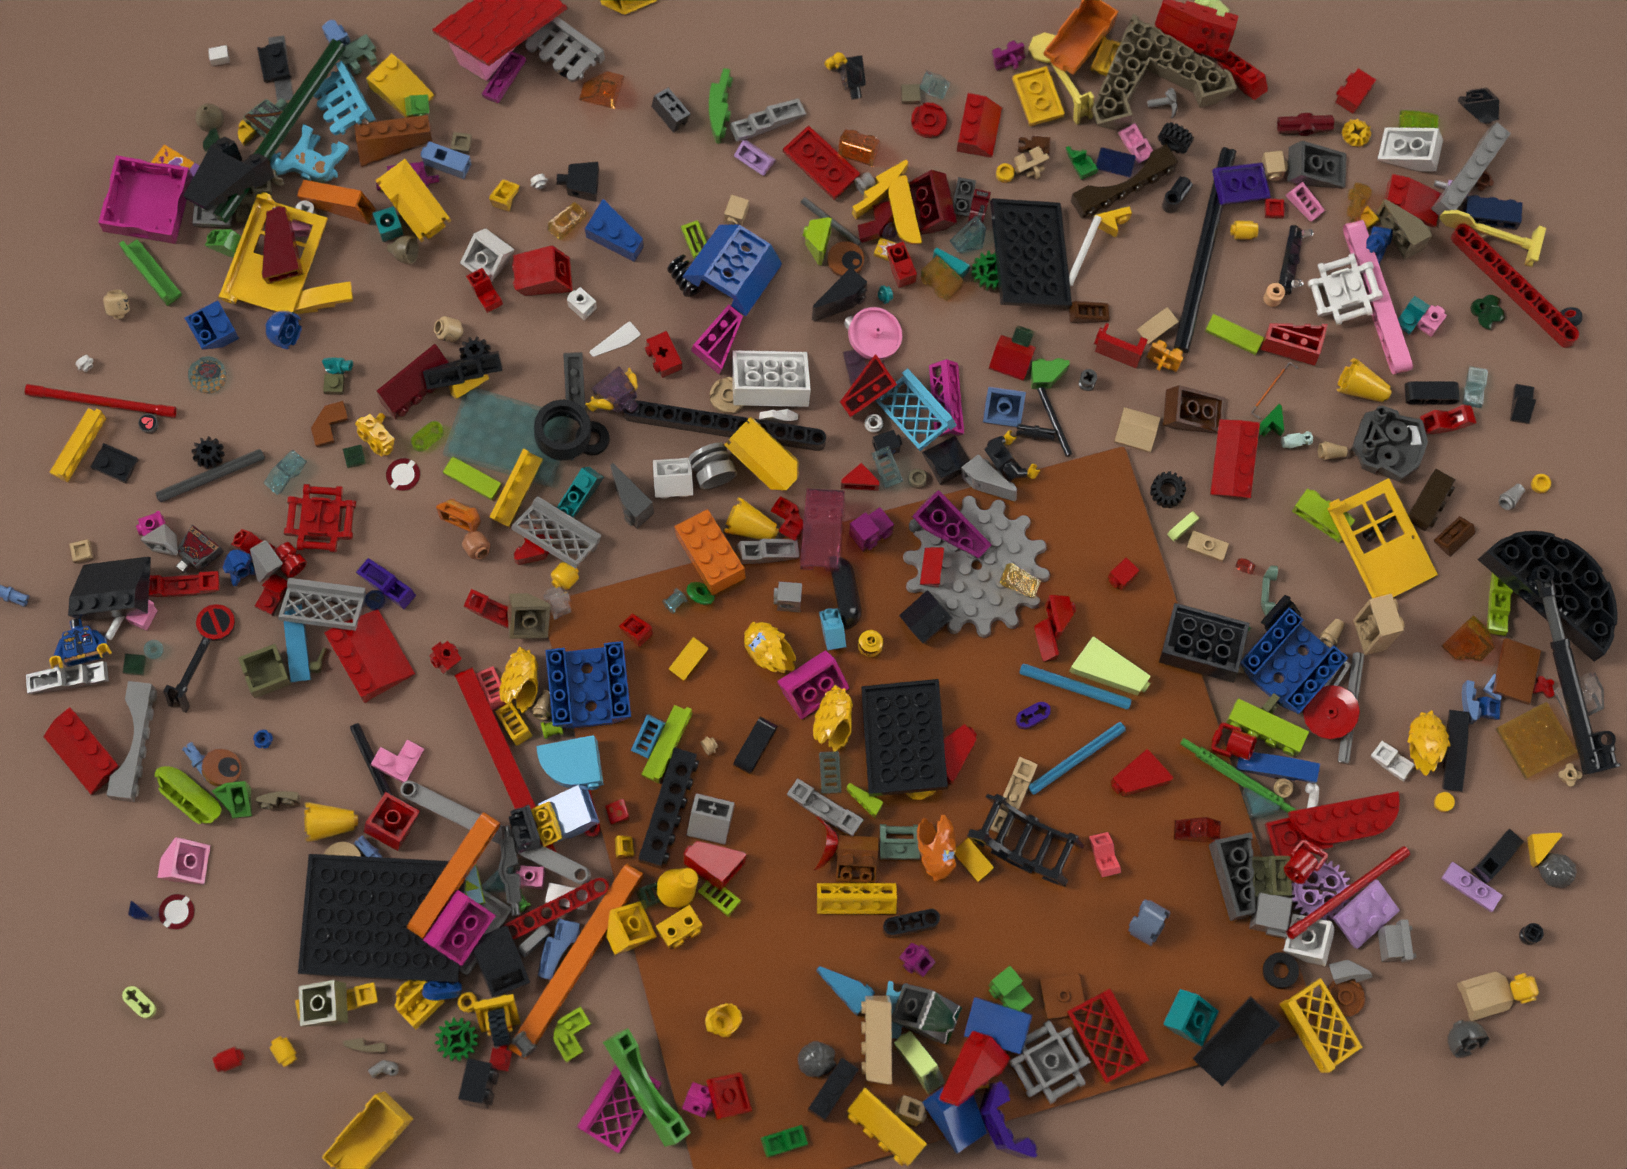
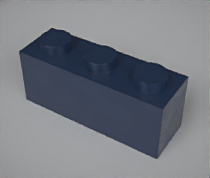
(1494, 212)

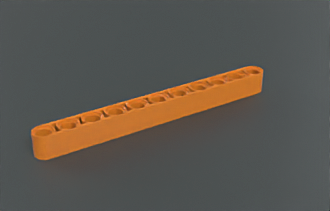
(578, 957)

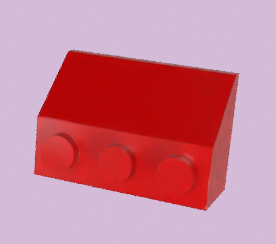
(979, 126)

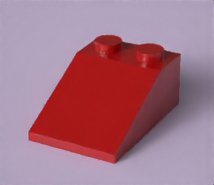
(1413, 198)

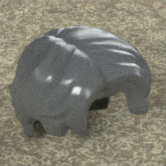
(1557, 870)
(816, 1059)

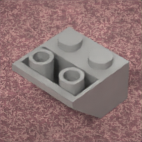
(710, 819)

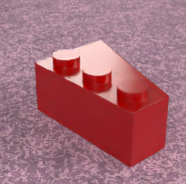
(1295, 341)
(868, 387)

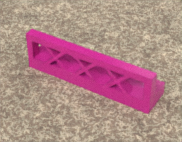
(950, 395)

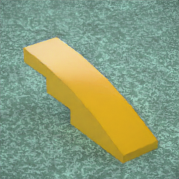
(880, 190)
(323, 297)

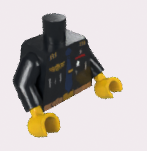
(851, 72)
(1005, 461)

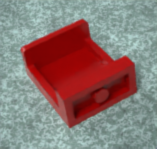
(1119, 349)

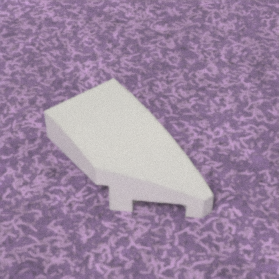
(778, 416)

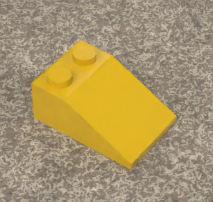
(394, 82)

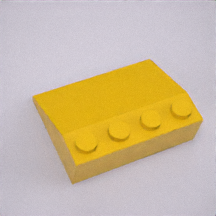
(886, 1128)

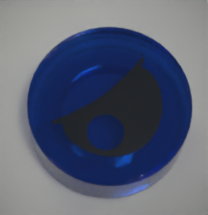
(374, 600)

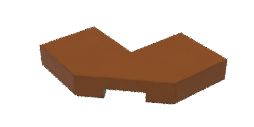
(329, 415)

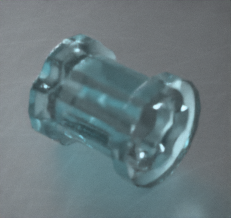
(674, 600)

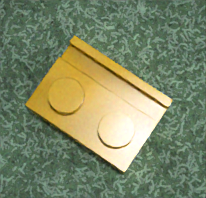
(1105, 56)

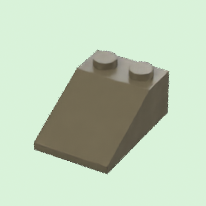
(1409, 232)

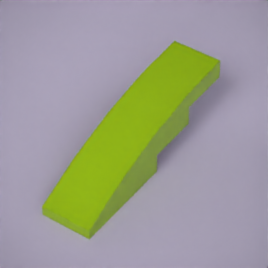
(1498, 606)

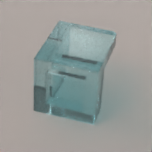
(934, 84)

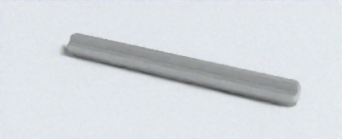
(1354, 687)

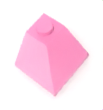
(184, 862)

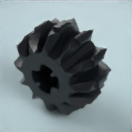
(471, 346)
(215, 452)

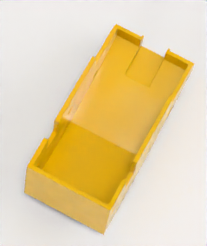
(368, 1134)

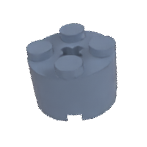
(1149, 922)

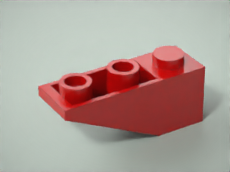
(1246, 77)

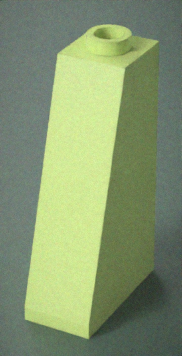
(1109, 668)

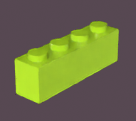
(1267, 727)

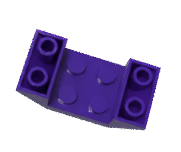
(993, 1120)

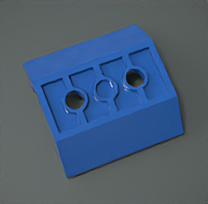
(749, 270)
(1279, 654)
(573, 689)

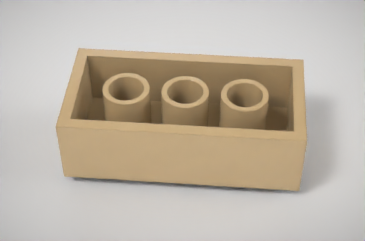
(1378, 624)

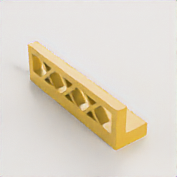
(78, 444)
(516, 488)
(856, 901)

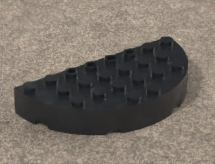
(1582, 596)

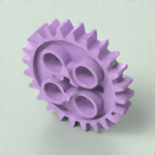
(1326, 871)

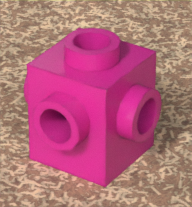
(698, 1100)

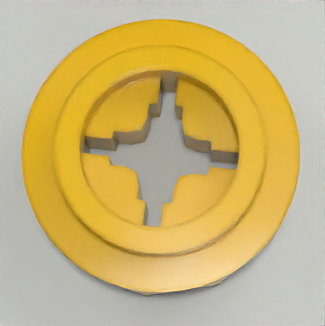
(1355, 139)

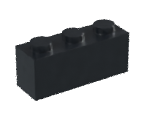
(833, 1089)

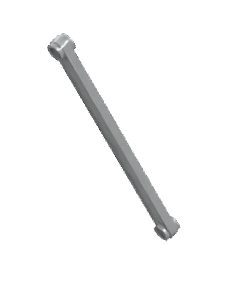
(467, 818)

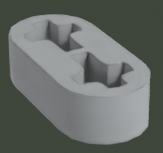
(534, 941)

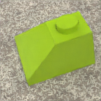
(817, 237)

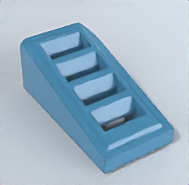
(645, 726)

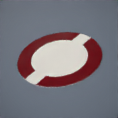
(403, 474)
(176, 911)

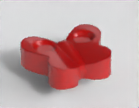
(1544, 686)

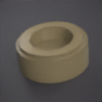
(917, 478)

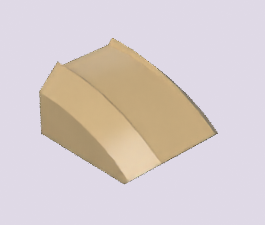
(1486, 995)

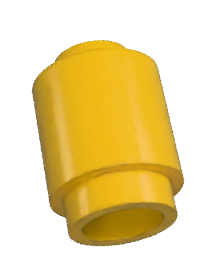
(1244, 230)
(283, 1051)

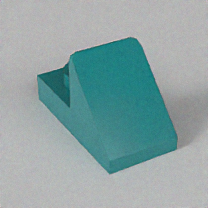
(1412, 314)

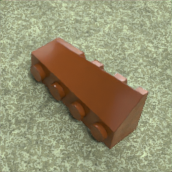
(390, 137)

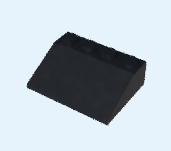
(111, 589)
(1204, 642)

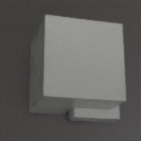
(1271, 914)
(1396, 942)

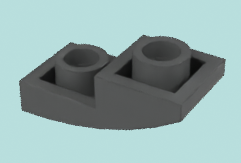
(963, 196)

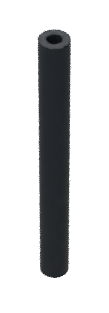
(1054, 421)

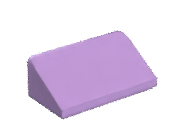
(754, 157)

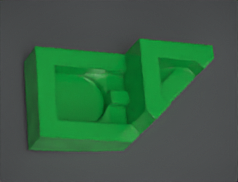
(1082, 163)

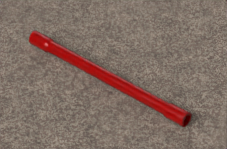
(41, 391)
(1302, 925)

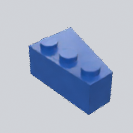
(614, 232)

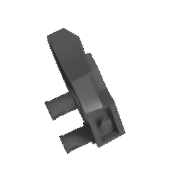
(1403, 448)

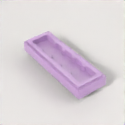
(1471, 887)

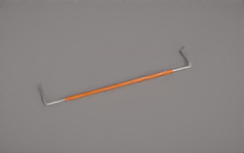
(1270, 387)

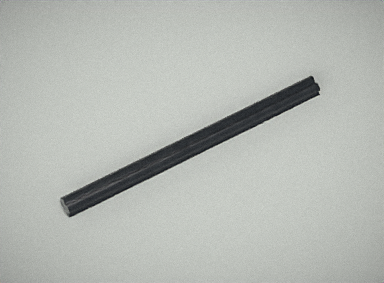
(1202, 260)

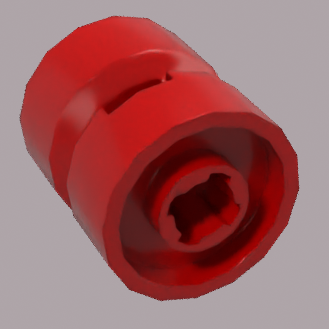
(292, 562)

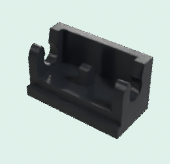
(670, 109)
(524, 829)

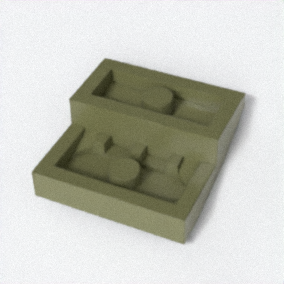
(1270, 876)

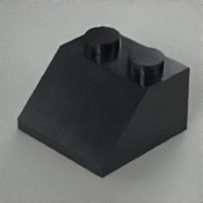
(925, 617)

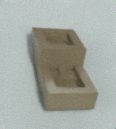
(360, 1046)

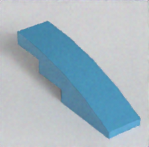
(297, 649)

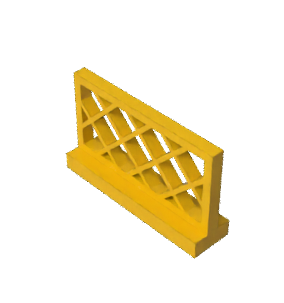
(1310, 1038)

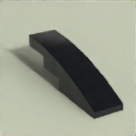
(463, 369)
(1456, 754)

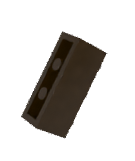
(1431, 500)

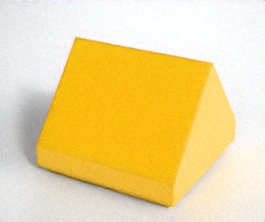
(624, 846)

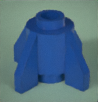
(239, 565)

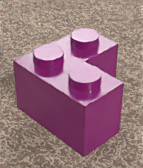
(870, 528)

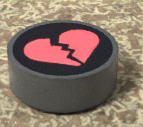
(148, 423)

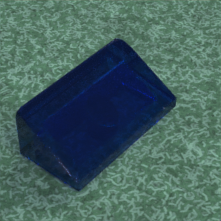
(1115, 162)

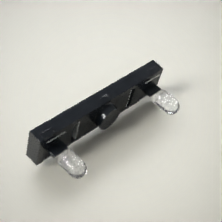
(1292, 258)

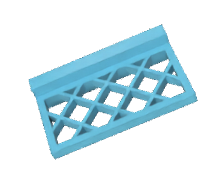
(930, 404)

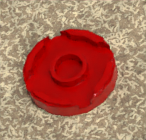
(929, 120)

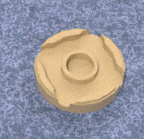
(722, 396)

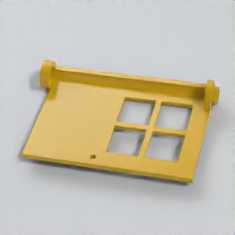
(244, 276)
(1394, 564)

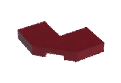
(874, 229)

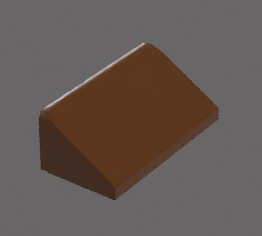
(1455, 535)

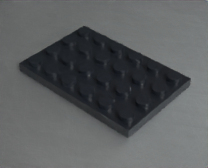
(1030, 253)
(904, 738)

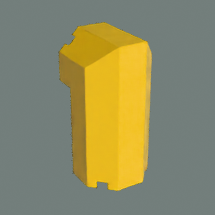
(413, 200)
(764, 456)

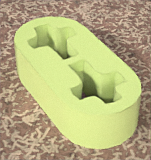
(1184, 525)
(136, 1005)

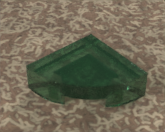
(210, 139)

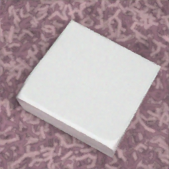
(219, 55)

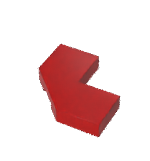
(789, 511)

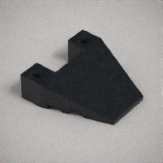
(224, 174)

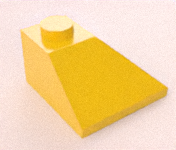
(629, 928)

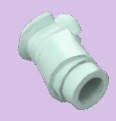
(1297, 439)

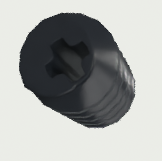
(677, 269)

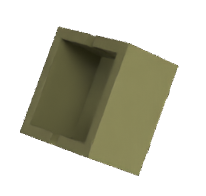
(265, 670)

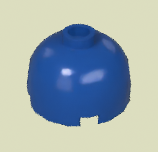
(283, 329)

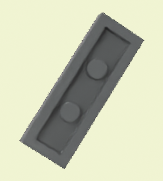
(574, 377)

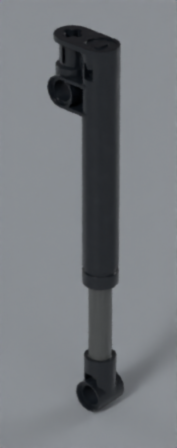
(1592, 753)

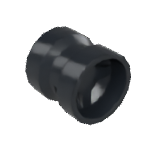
(1527, 936)

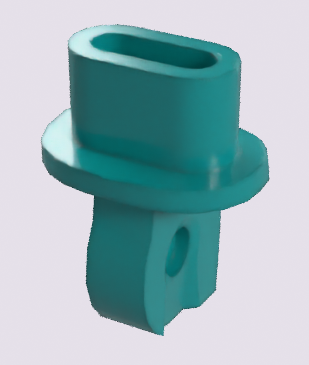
(336, 365)

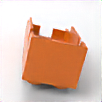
(1081, 35)

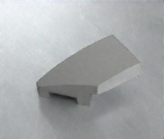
(1348, 970)

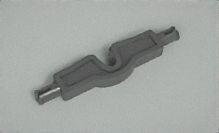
(511, 881)

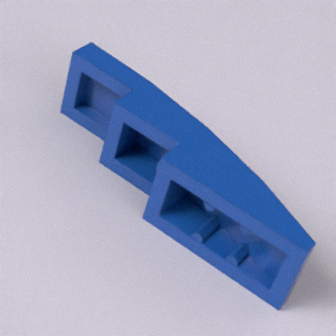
(1280, 767)

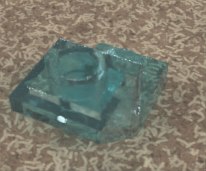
(285, 470)

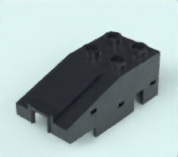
(1236, 1040)

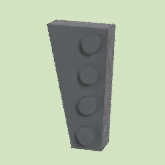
(1235, 874)

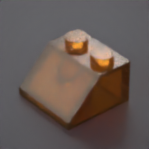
(858, 147)

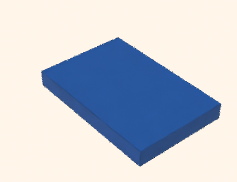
(1002, 1023)

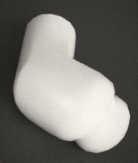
(1313, 799)

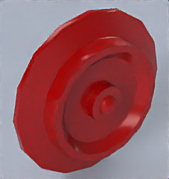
(1332, 712)

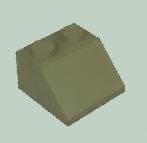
(323, 1004)

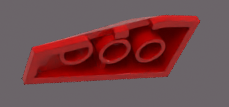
(975, 1065)

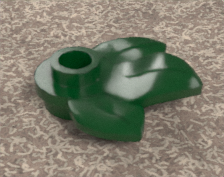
(1490, 311)

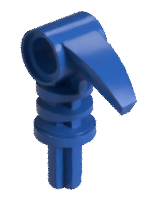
(1378, 241)

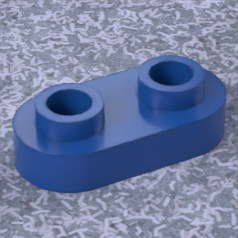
(441, 990)

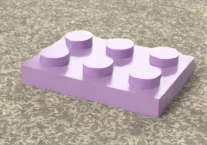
(1366, 914)

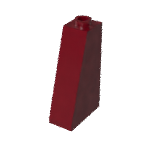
(280, 248)

